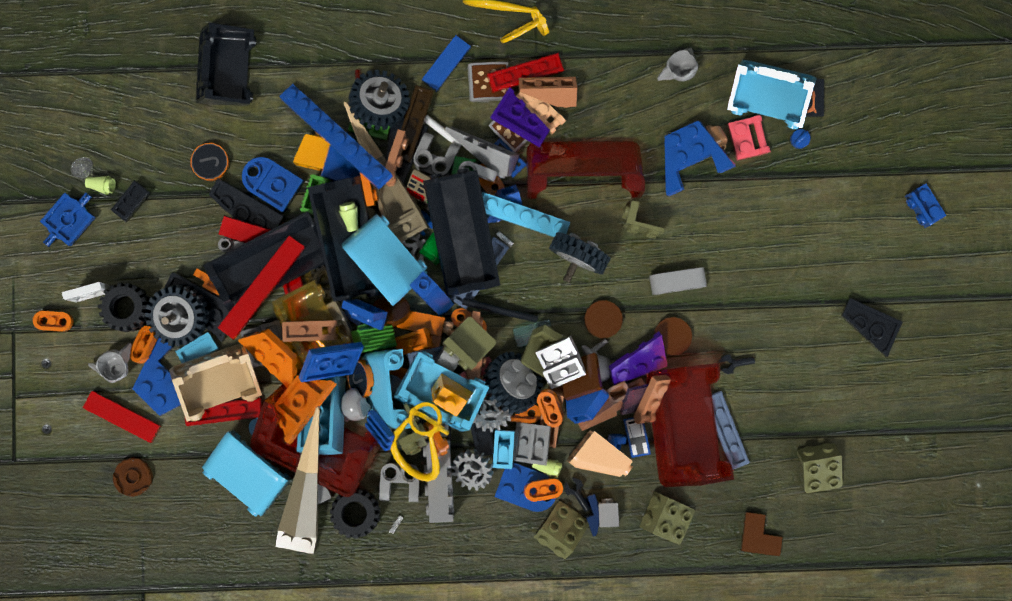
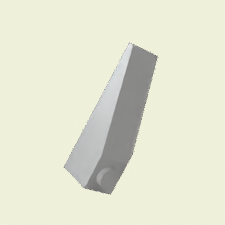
(491, 155)

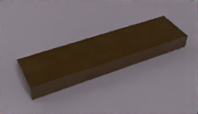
(415, 119)

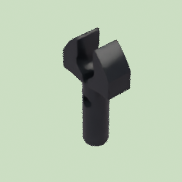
(735, 363)
(578, 494)

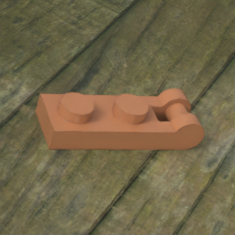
(395, 159)
(309, 331)
(651, 399)

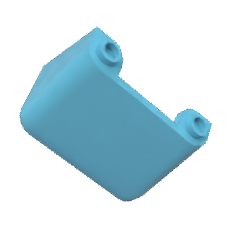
(772, 92)
(383, 258)
(417, 389)
(381, 396)
(245, 473)

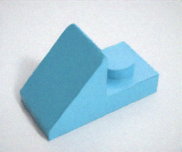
(503, 449)

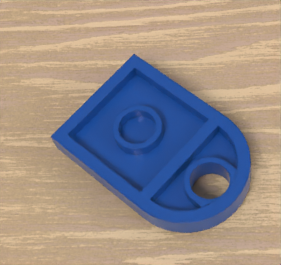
(271, 183)
(512, 487)

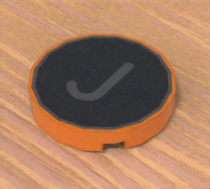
(209, 161)
(362, 378)

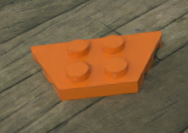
(272, 354)
(299, 404)

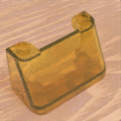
(306, 305)

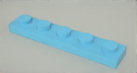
(523, 216)

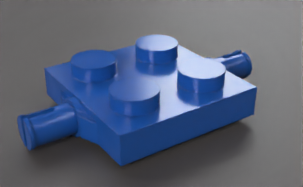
(67, 219)

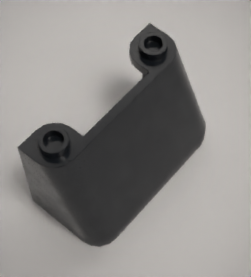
(224, 65)

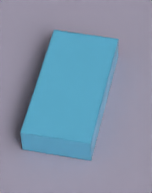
(201, 346)

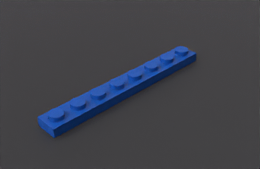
(336, 136)

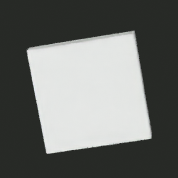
(85, 292)

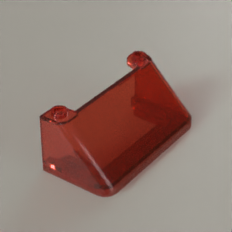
(585, 159)
(687, 429)
(335, 472)

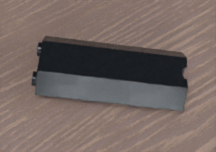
(461, 232)
(238, 268)
(343, 273)

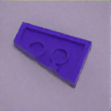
(517, 118)
(646, 358)

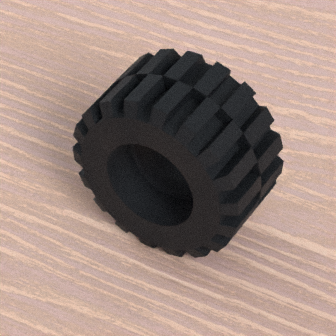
(110, 303)
(347, 528)

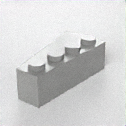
(439, 490)

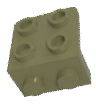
(632, 226)
(539, 339)
(469, 343)
(414, 442)
(821, 467)
(667, 518)
(562, 530)

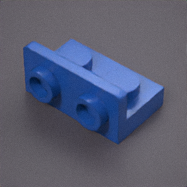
(925, 206)
(365, 313)

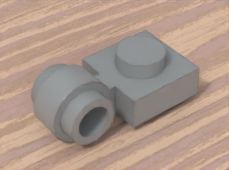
(232, 244)

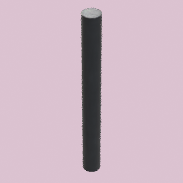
(499, 310)

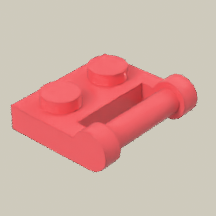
(742, 138)

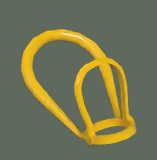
(537, 18)
(434, 457)

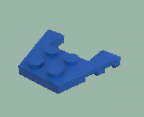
(687, 148)
(155, 382)

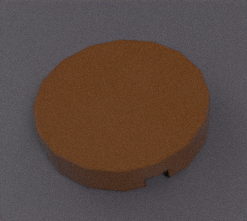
(396, 314)
(603, 319)
(675, 335)
(132, 477)

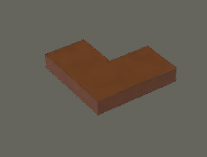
(585, 384)
(753, 538)

